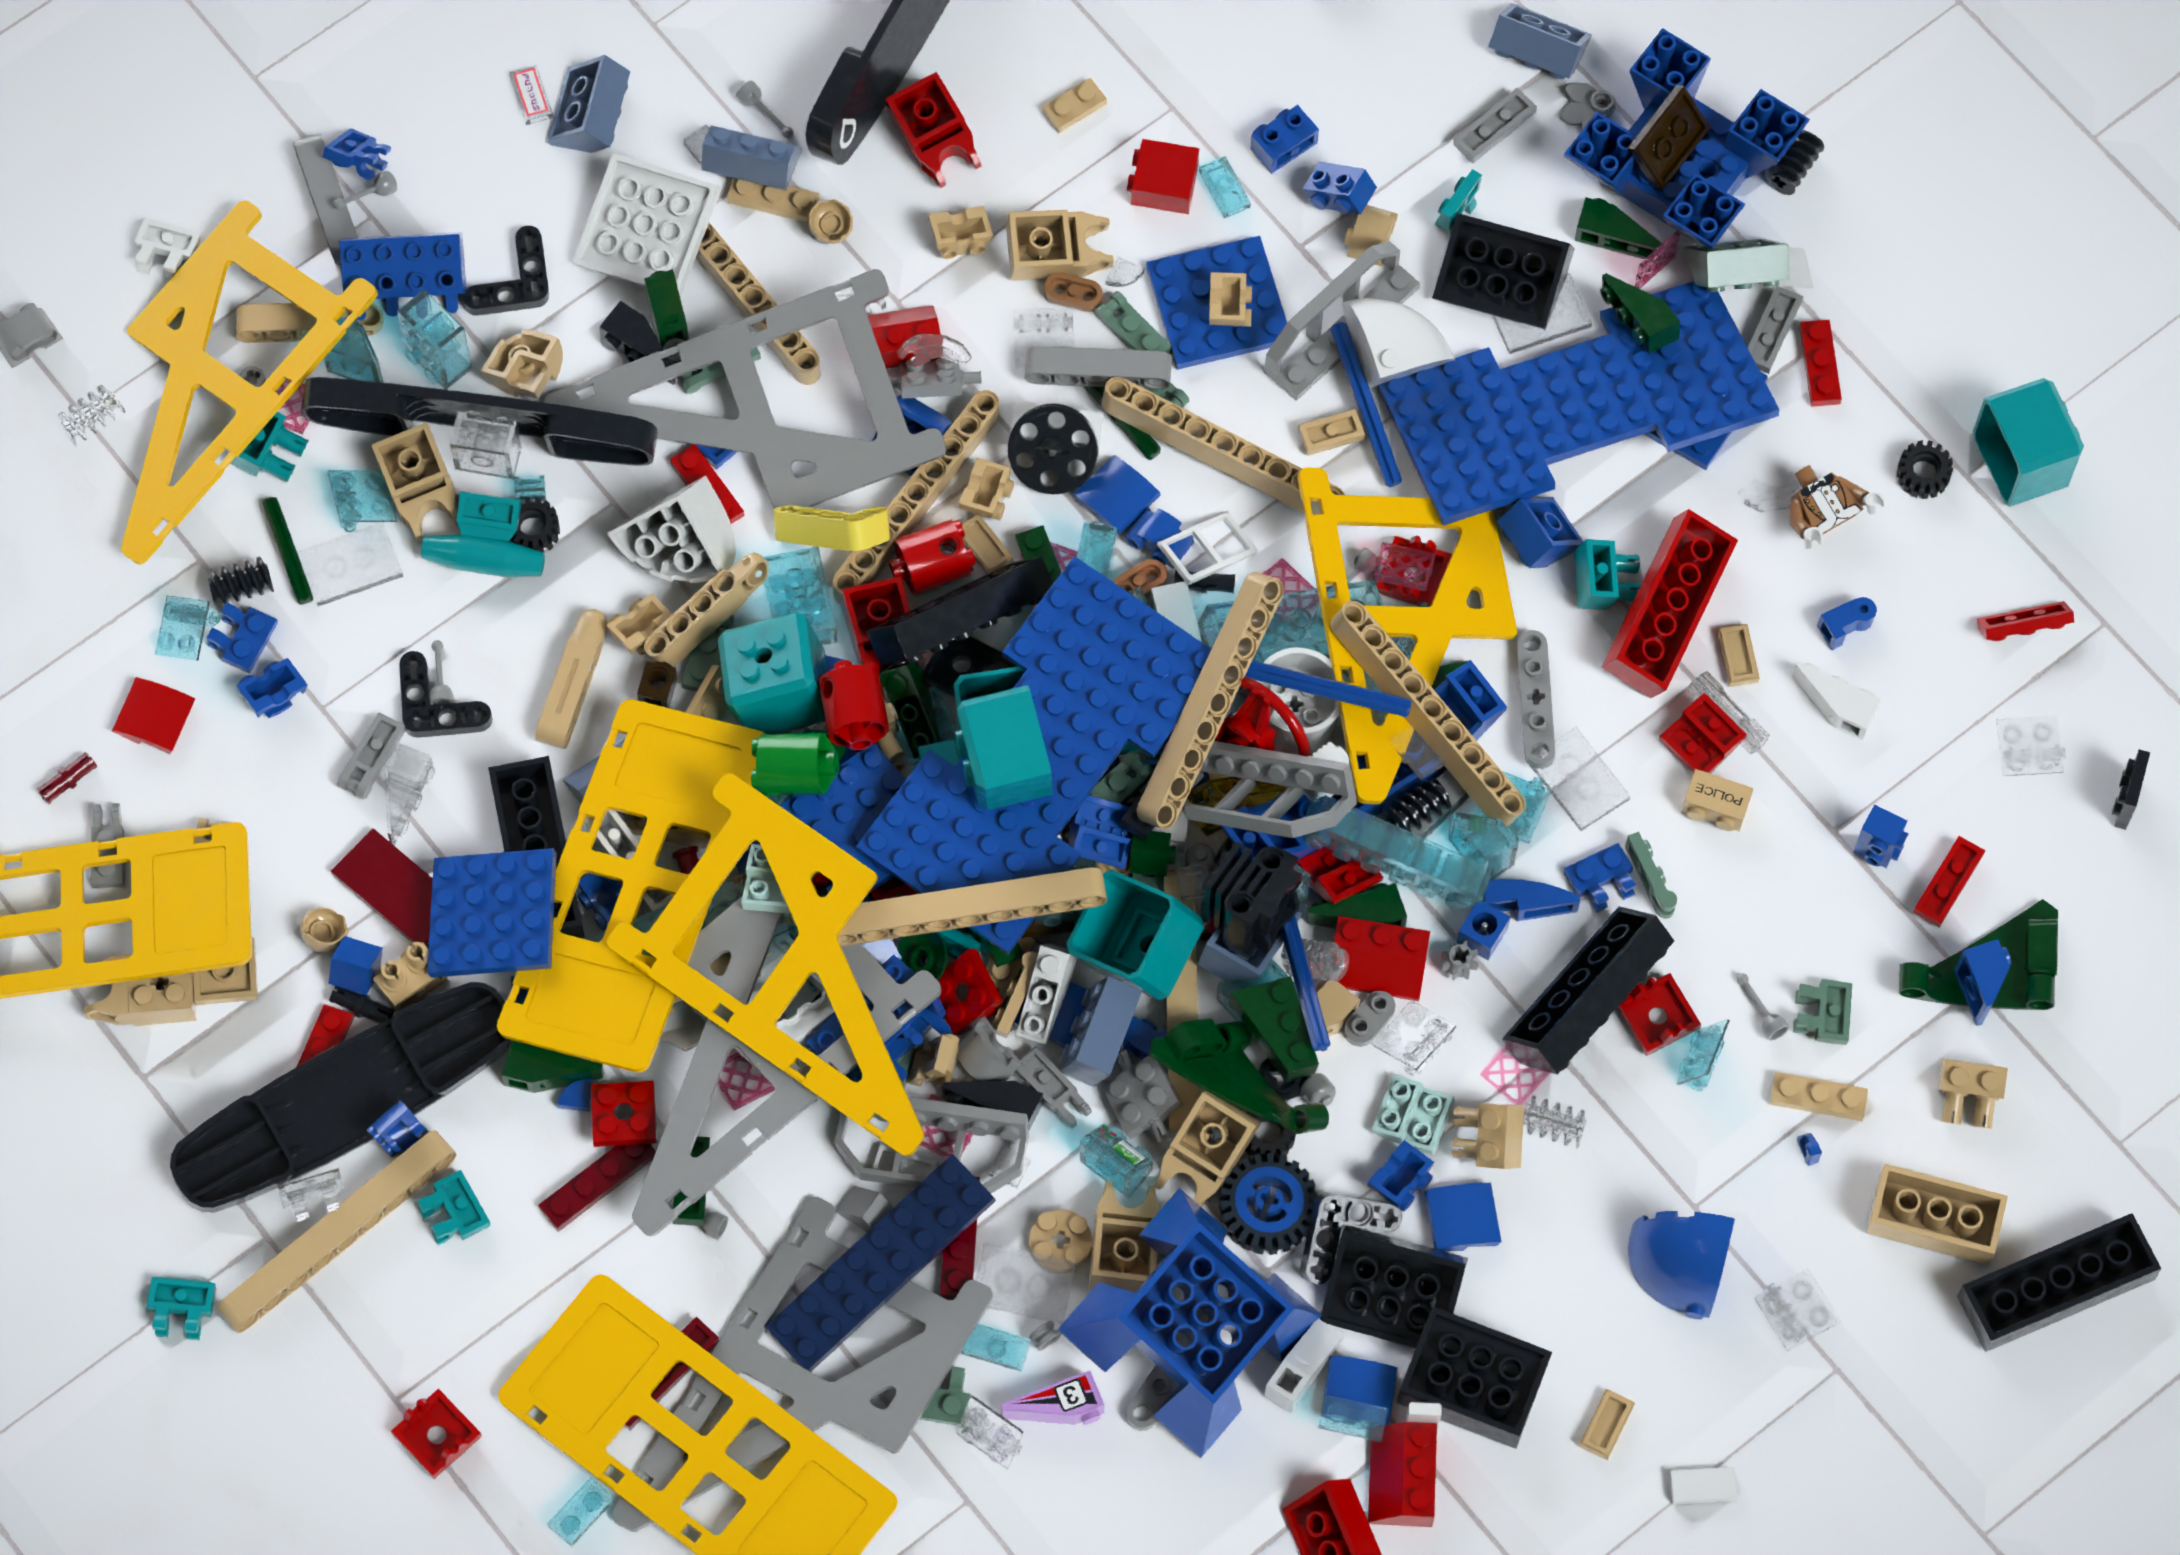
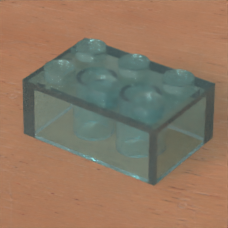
(434, 340)
(799, 585)

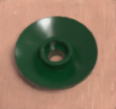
(919, 947)

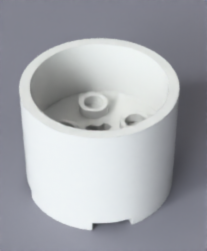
(1315, 713)

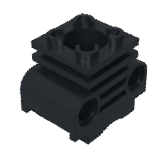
(1251, 897)

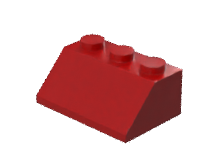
(896, 327)
(1383, 957)
(1403, 1475)
(1331, 1521)

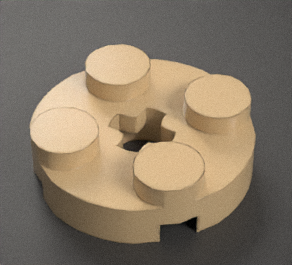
(1066, 1223)

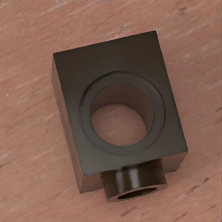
(662, 695)

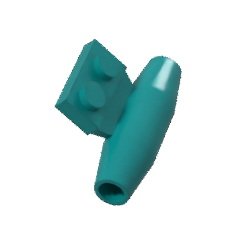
(484, 541)

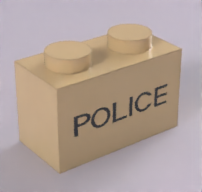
(1717, 800)

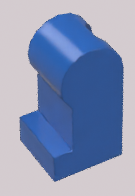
(1846, 618)

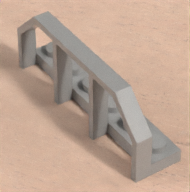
(1323, 353)
(1275, 768)
(948, 1118)

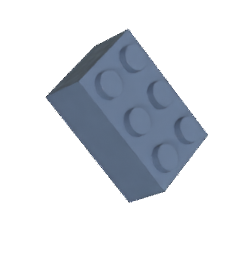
(1099, 1030)

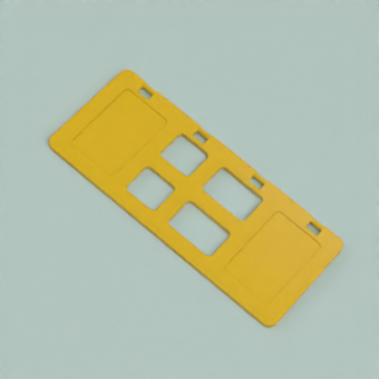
(183, 906)
(592, 997)
(601, 1371)

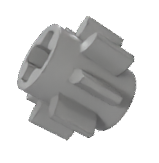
(1463, 953)

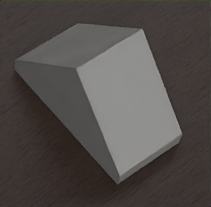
(864, 1207)

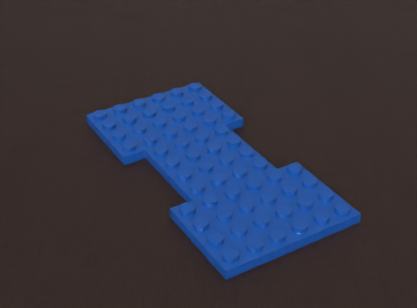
(1491, 431)
(1098, 678)

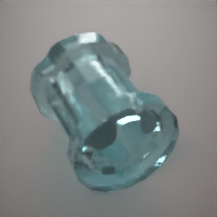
(530, 488)

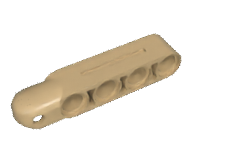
(288, 322)
(706, 610)
(572, 679)

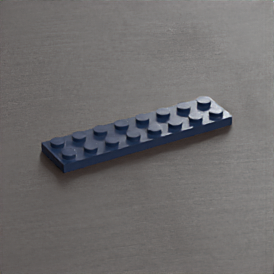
(880, 1263)

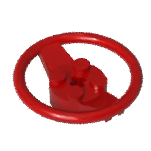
(1250, 722)

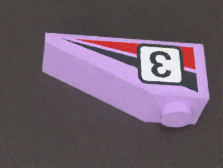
(1061, 1403)

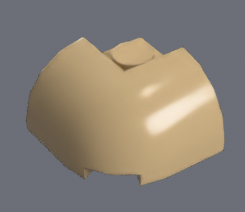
(524, 363)

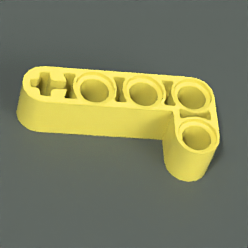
(832, 528)

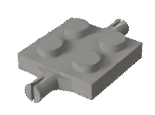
(933, 379)
(1142, 1096)

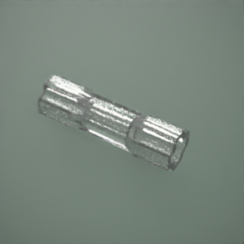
(1756, 734)

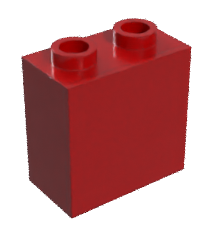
(1163, 176)

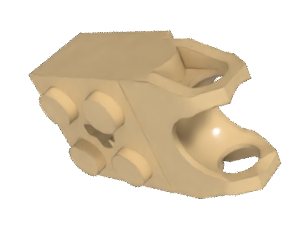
(1061, 241)
(420, 487)
(142, 1004)
(1202, 1157)
(1117, 1234)

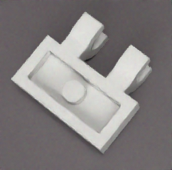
(165, 240)

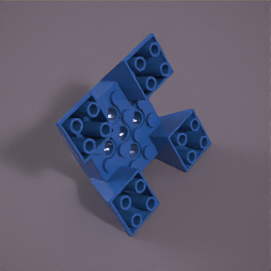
(1726, 154)
(1195, 1261)

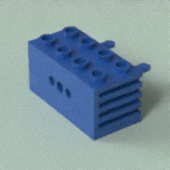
(406, 266)
(913, 1030)

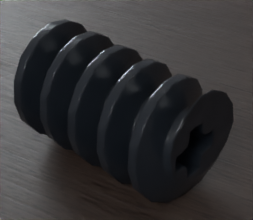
(1795, 163)
(239, 581)
(1418, 806)

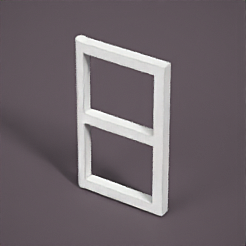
(1219, 563)

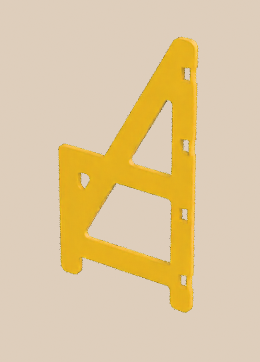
(197, 291)
(1473, 566)
(794, 856)

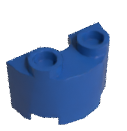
(1155, 527)
(273, 690)
(599, 895)
(398, 1129)
(1402, 1176)

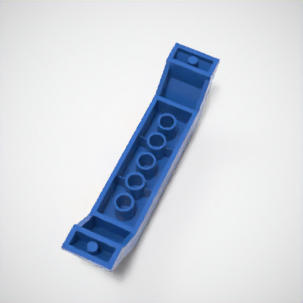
(1465, 694)

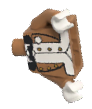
(1827, 504)

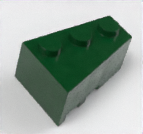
(1278, 1024)

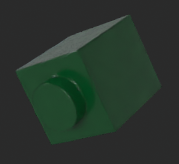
(1152, 855)

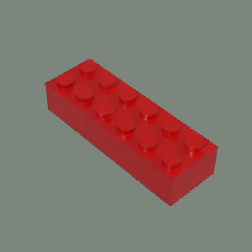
(1669, 603)

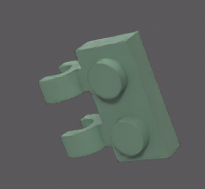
(1833, 1011)
(950, 1404)

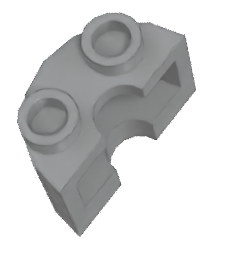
(26, 333)
(984, 1056)

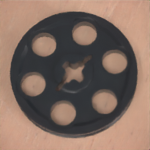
(1042, 460)

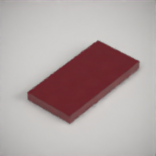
(389, 885)

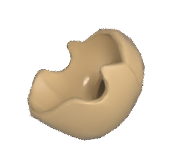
(830, 221)
(323, 929)

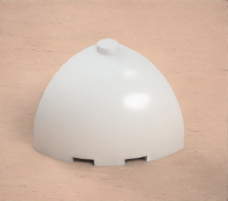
(1393, 339)
(680, 535)

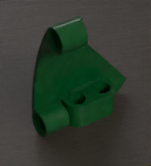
(2031, 976)
(1216, 1062)

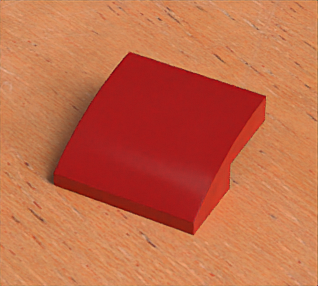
(153, 714)
(1703, 735)
(1336, 878)

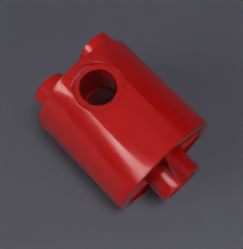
(923, 563)
(853, 705)

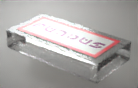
(531, 94)

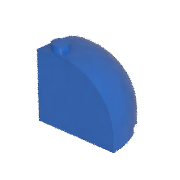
(1680, 1259)

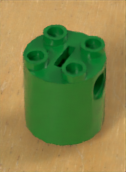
(794, 764)

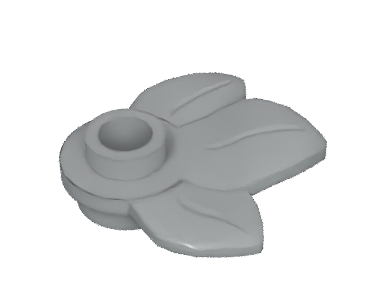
(1584, 103)

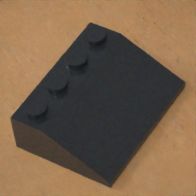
(1503, 271)
(1389, 1285)
(1476, 1376)

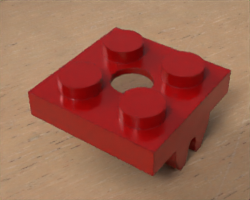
(1412, 595)
(1662, 994)
(981, 997)
(637, 1129)
(432, 1412)

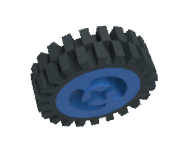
(1240, 1191)

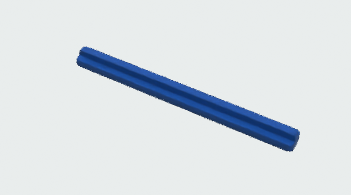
(1366, 404)
(1329, 688)
(1305, 986)

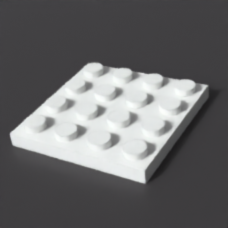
(645, 222)

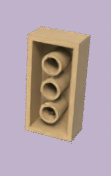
(1936, 1214)

